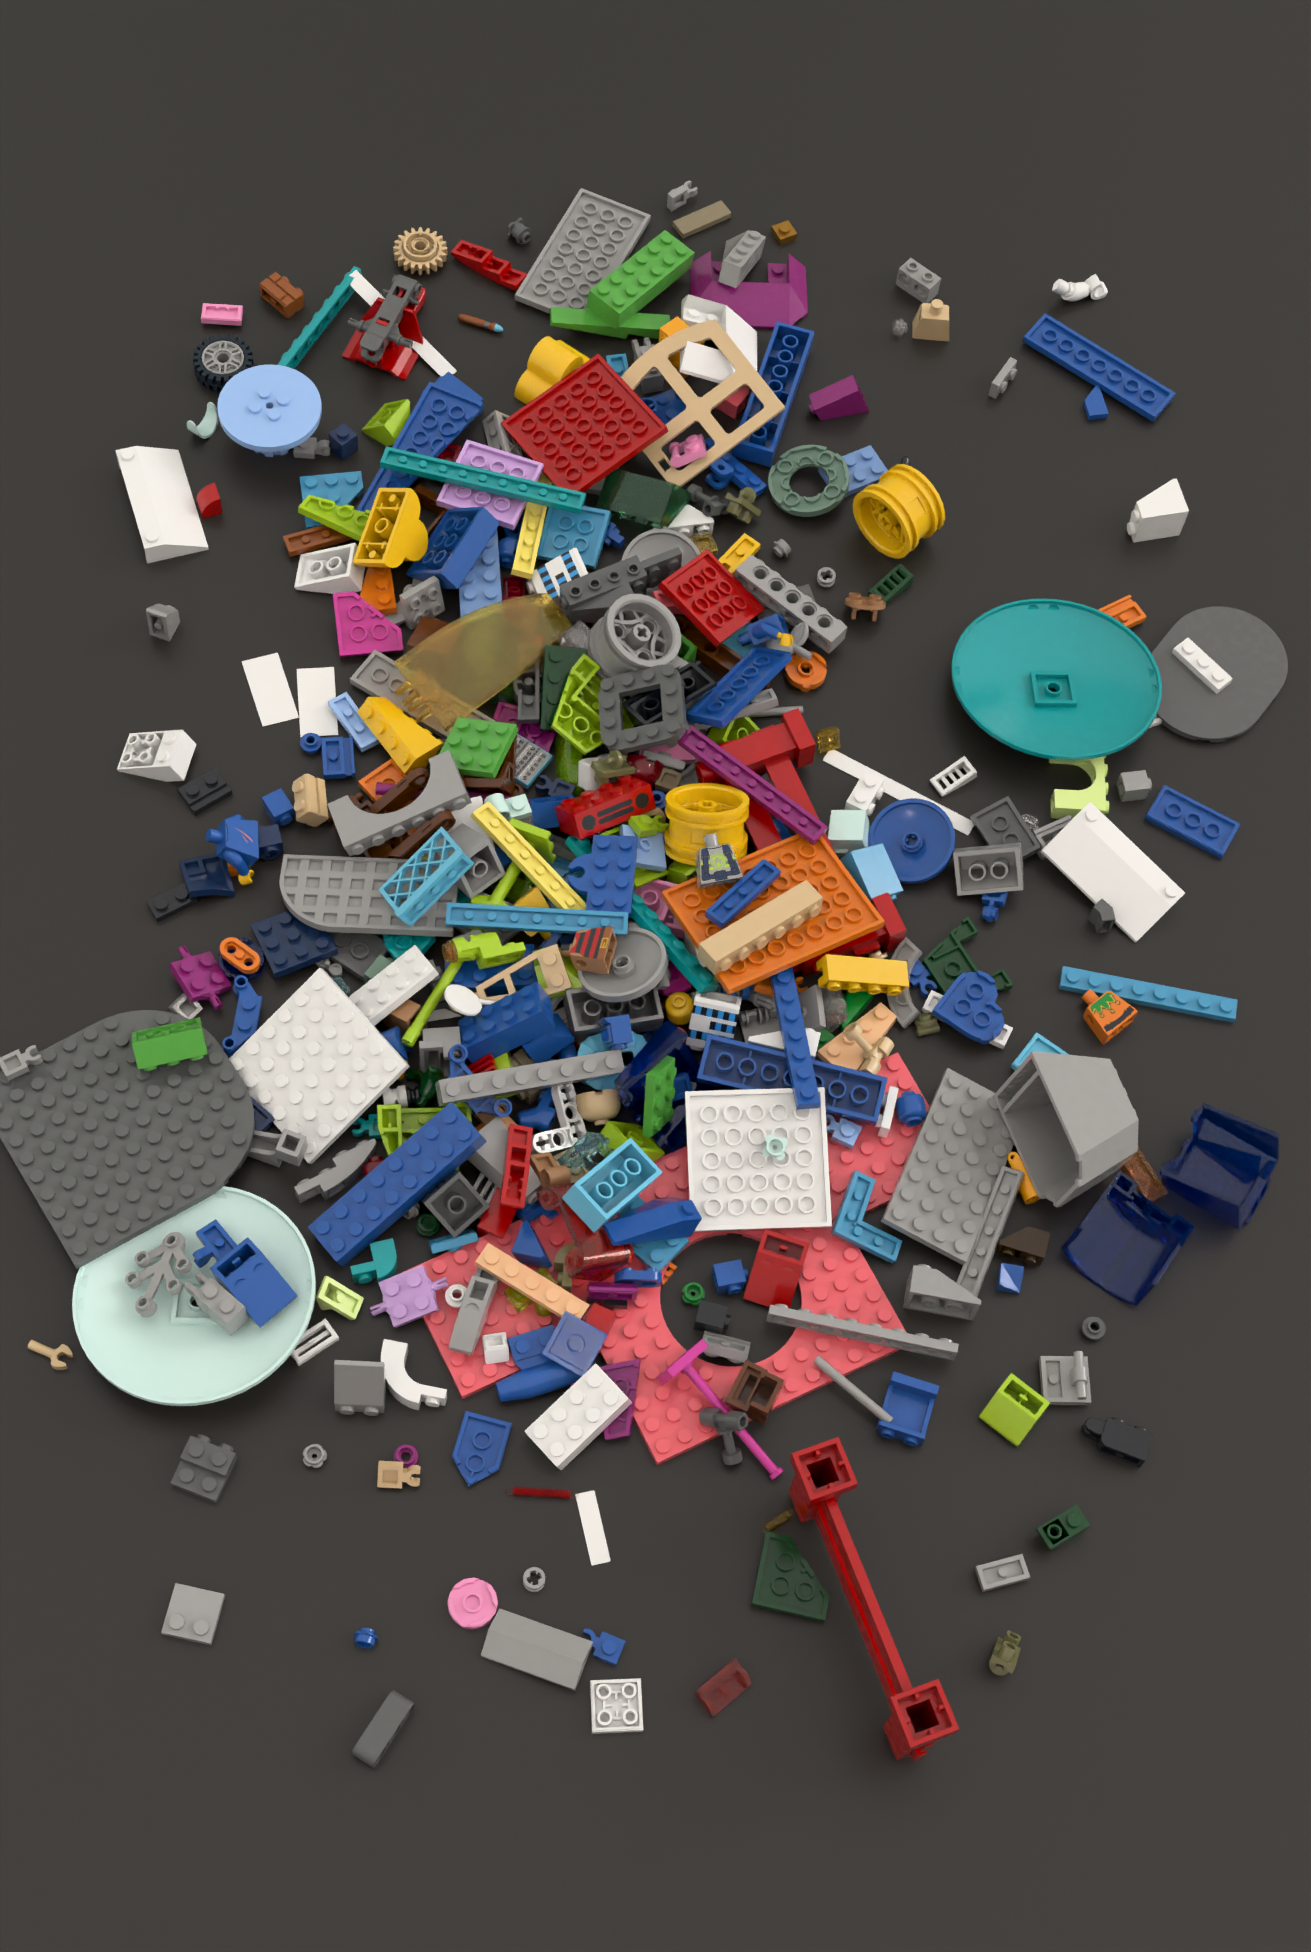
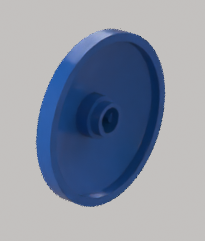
(915, 838)

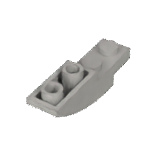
(345, 1170)
(473, 1312)

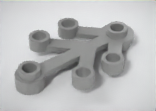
(172, 1245)

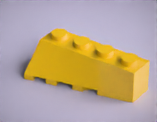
(399, 734)

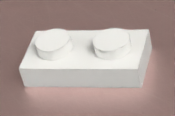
(885, 1119)

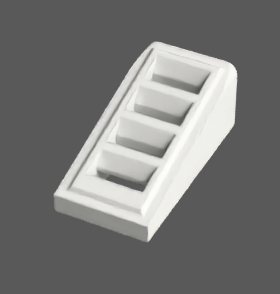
(964, 779)

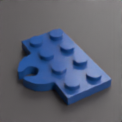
(607, 873)

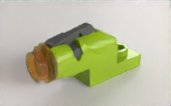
(483, 948)

